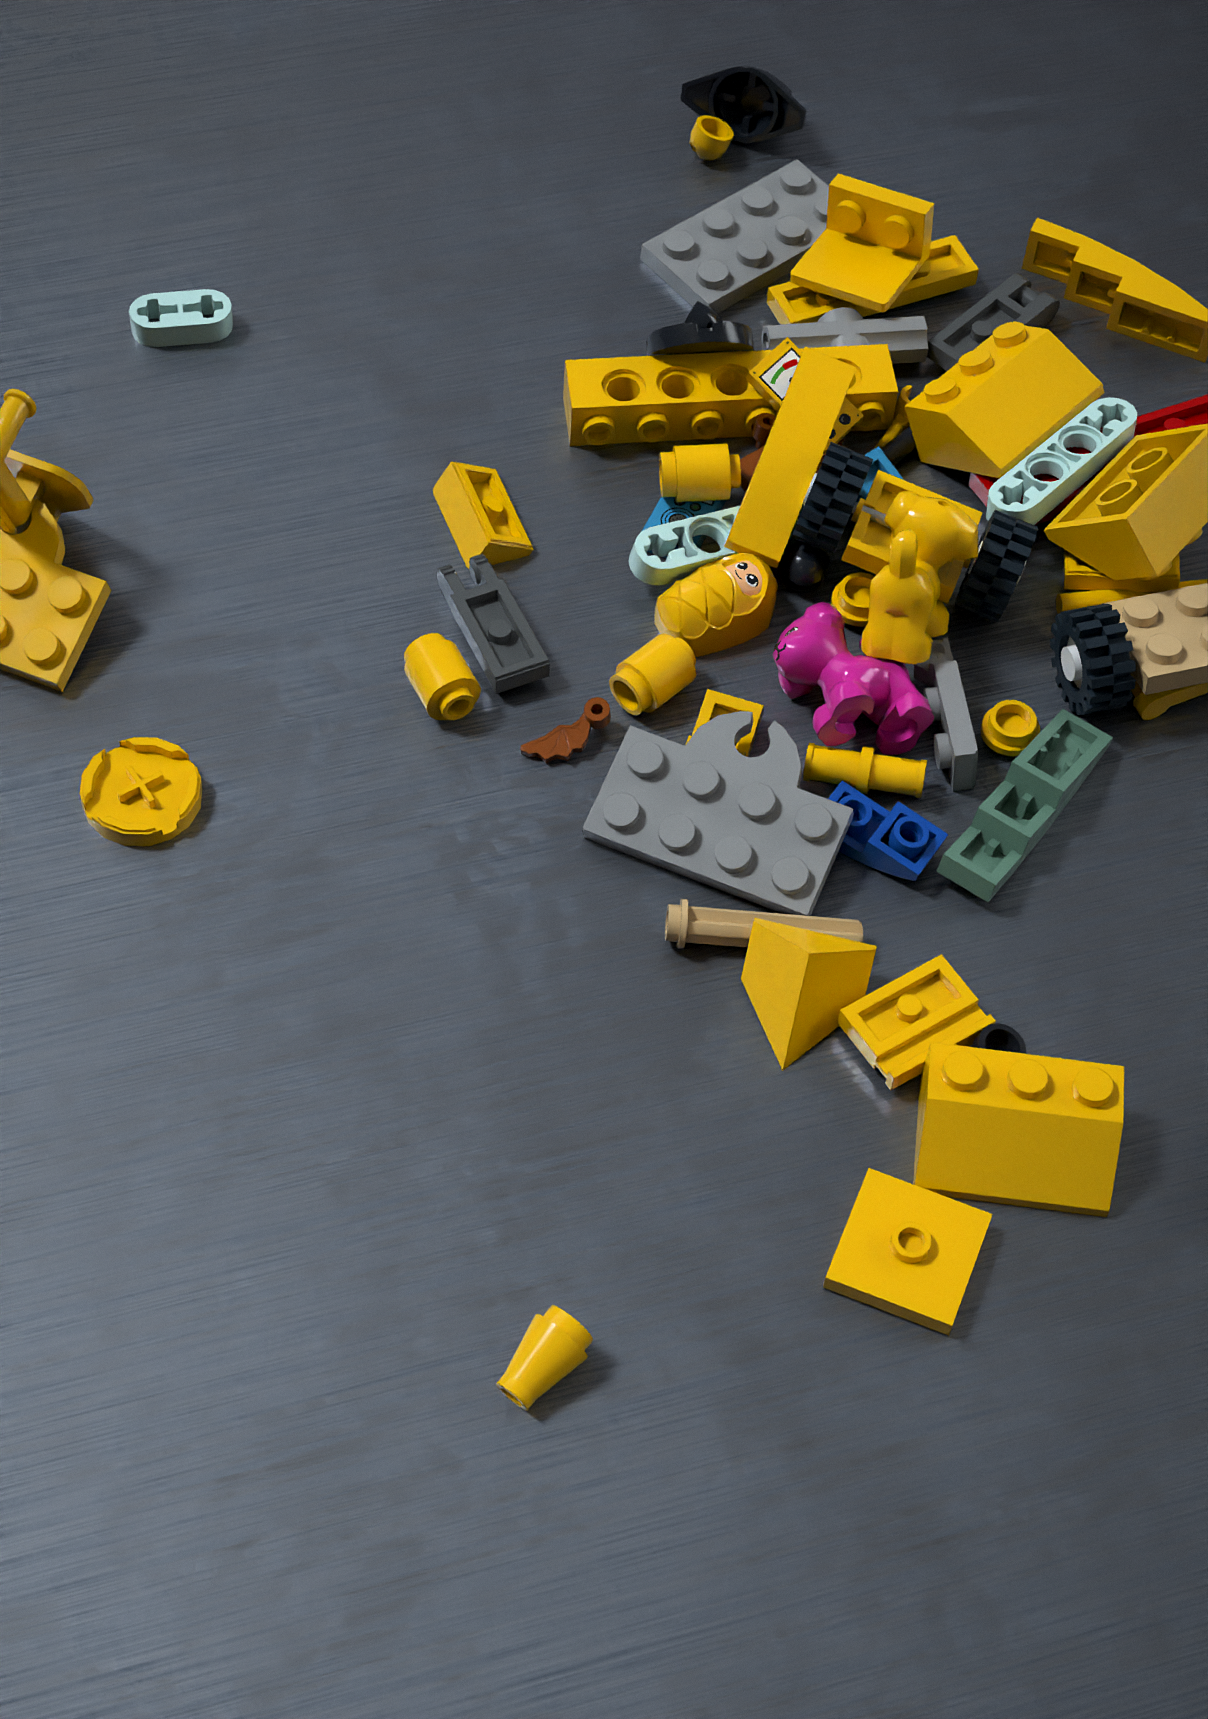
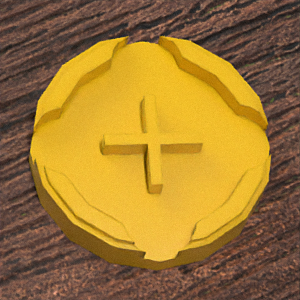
(141, 792)

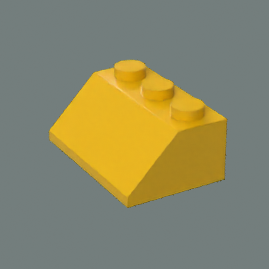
(1000, 401)
(1140, 506)
(1019, 1129)

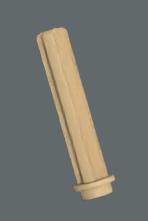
(734, 926)

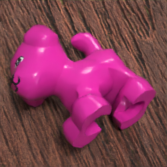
(816, 654)

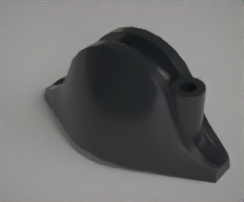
(748, 101)

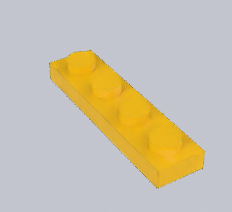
(944, 271)

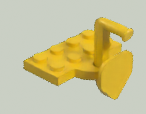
(43, 605)

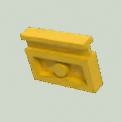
(903, 1017)

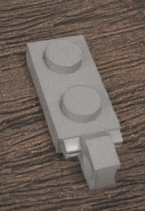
(956, 744)

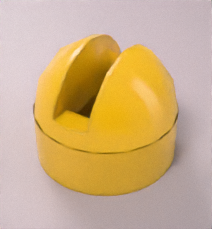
(710, 137)

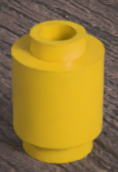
(699, 473)
(653, 674)
(441, 677)

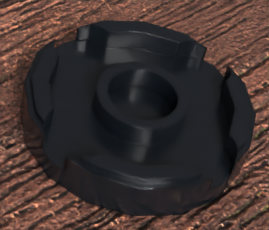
(689, 339)

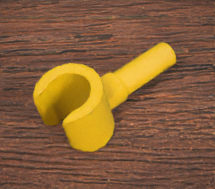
(900, 420)

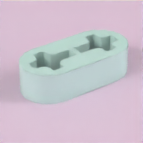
(181, 318)

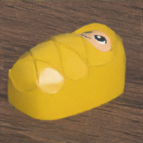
(719, 604)

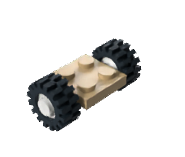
(1151, 636)

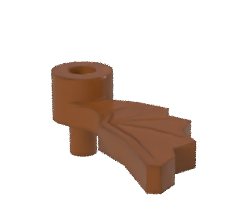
(568, 739)

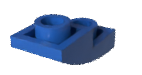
(887, 840)

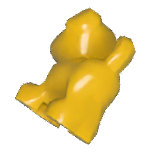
(906, 592)

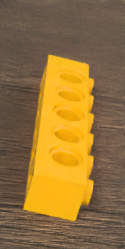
(701, 395)

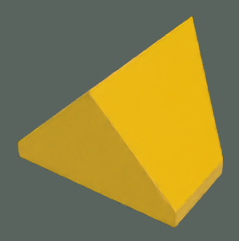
(801, 983)

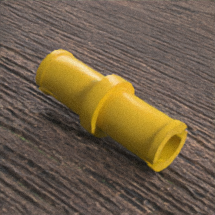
(865, 770)

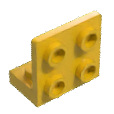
(869, 244)

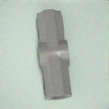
(846, 327)

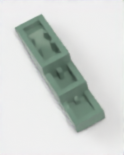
(1024, 805)

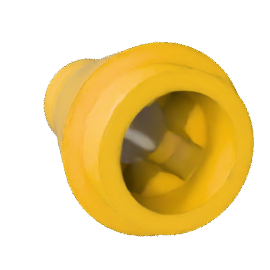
(544, 1357)

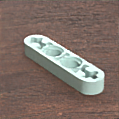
(1072, 469)
(688, 557)

